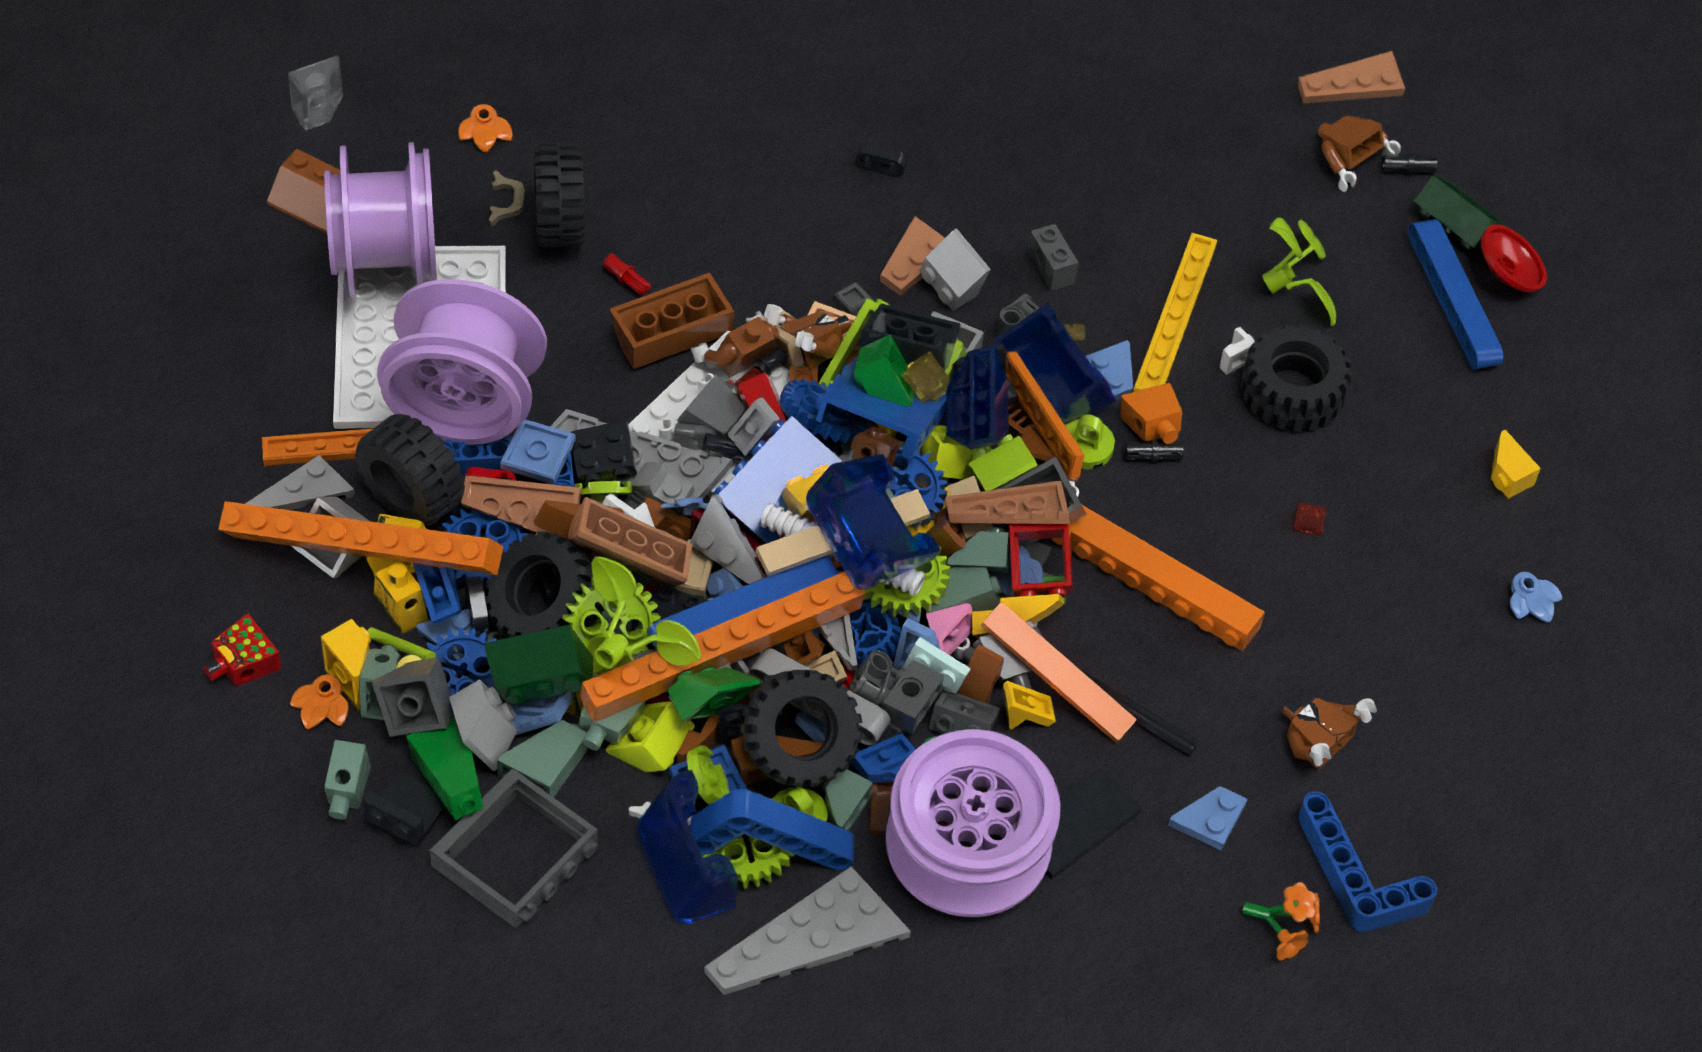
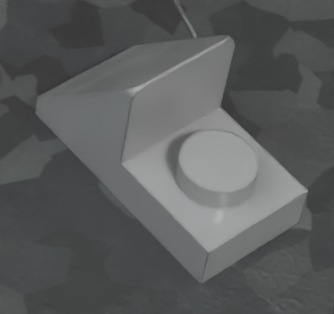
(754, 426)
(660, 485)

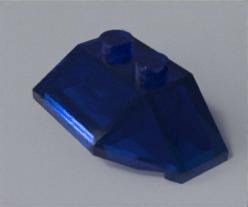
(978, 400)

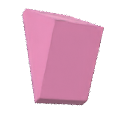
(951, 626)

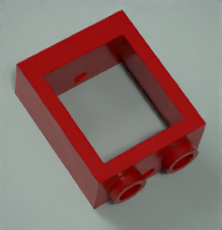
(1040, 531)

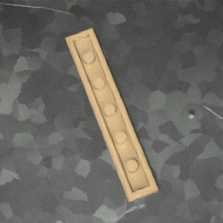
(812, 544)

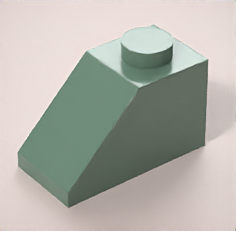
(986, 550)
(846, 798)

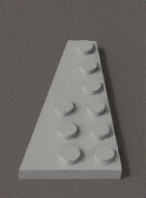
(687, 464)
(815, 931)

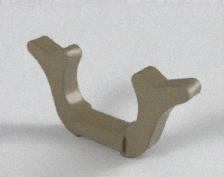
(518, 199)

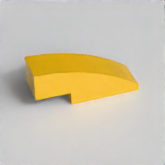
(1026, 607)

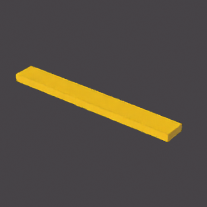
(1176, 312)

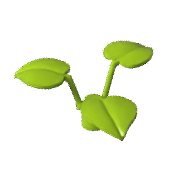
(1282, 274)
(612, 650)

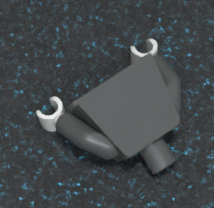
(711, 412)
(1013, 668)

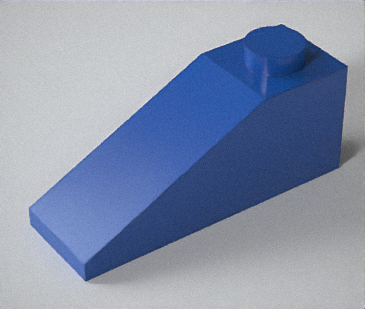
(439, 591)

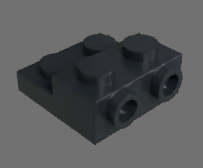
(604, 453)

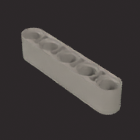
(873, 717)

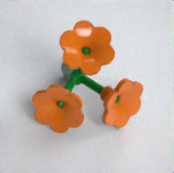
(1300, 905)

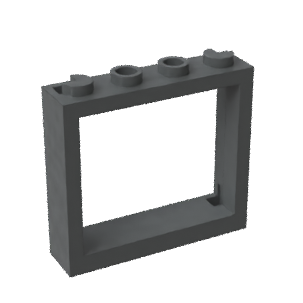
(470, 826)

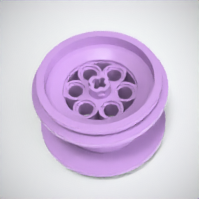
(381, 219)
(462, 360)
(1011, 799)

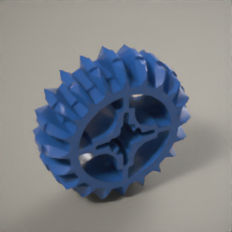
(880, 633)

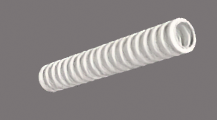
(789, 524)

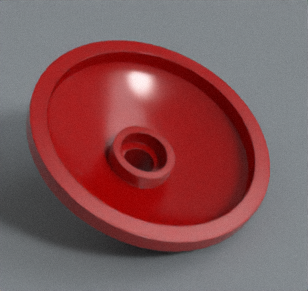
(1513, 259)

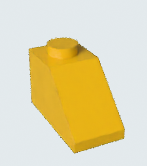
(1512, 467)

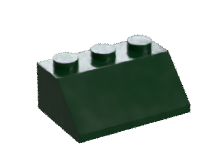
(1455, 211)
(539, 664)

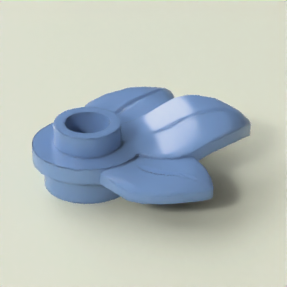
(688, 504)
(1030, 573)
(1536, 599)

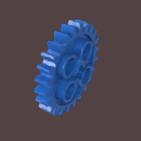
(800, 400)
(923, 473)
(473, 524)
(473, 657)

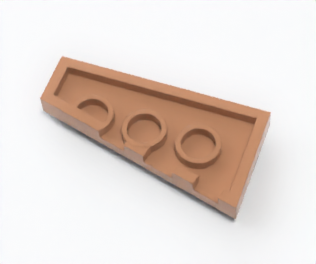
(1356, 80)
(514, 500)
(1015, 505)

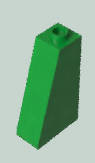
(447, 768)

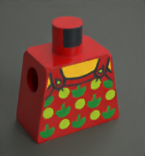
(242, 653)

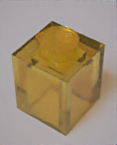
(926, 378)

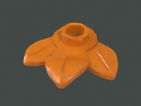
(485, 130)
(321, 705)

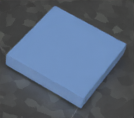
(538, 451)

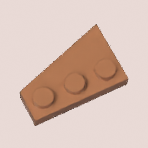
(904, 265)

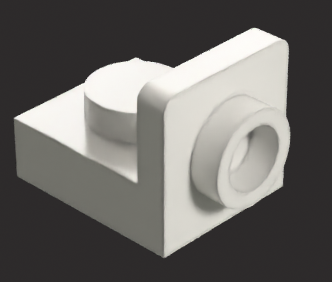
(1236, 353)

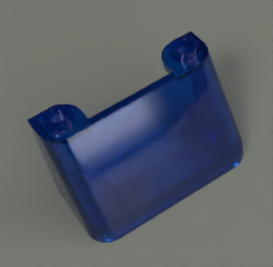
(1057, 364)
(864, 524)
(689, 883)

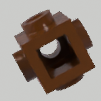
(874, 442)

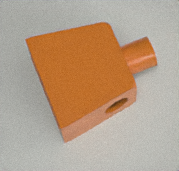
(1153, 413)

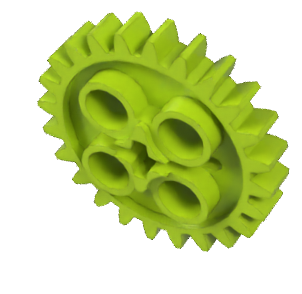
(932, 589)
(634, 608)
(764, 862)

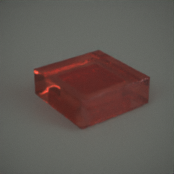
(1309, 518)

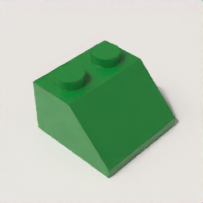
(881, 372)
(706, 691)

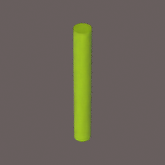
(400, 644)

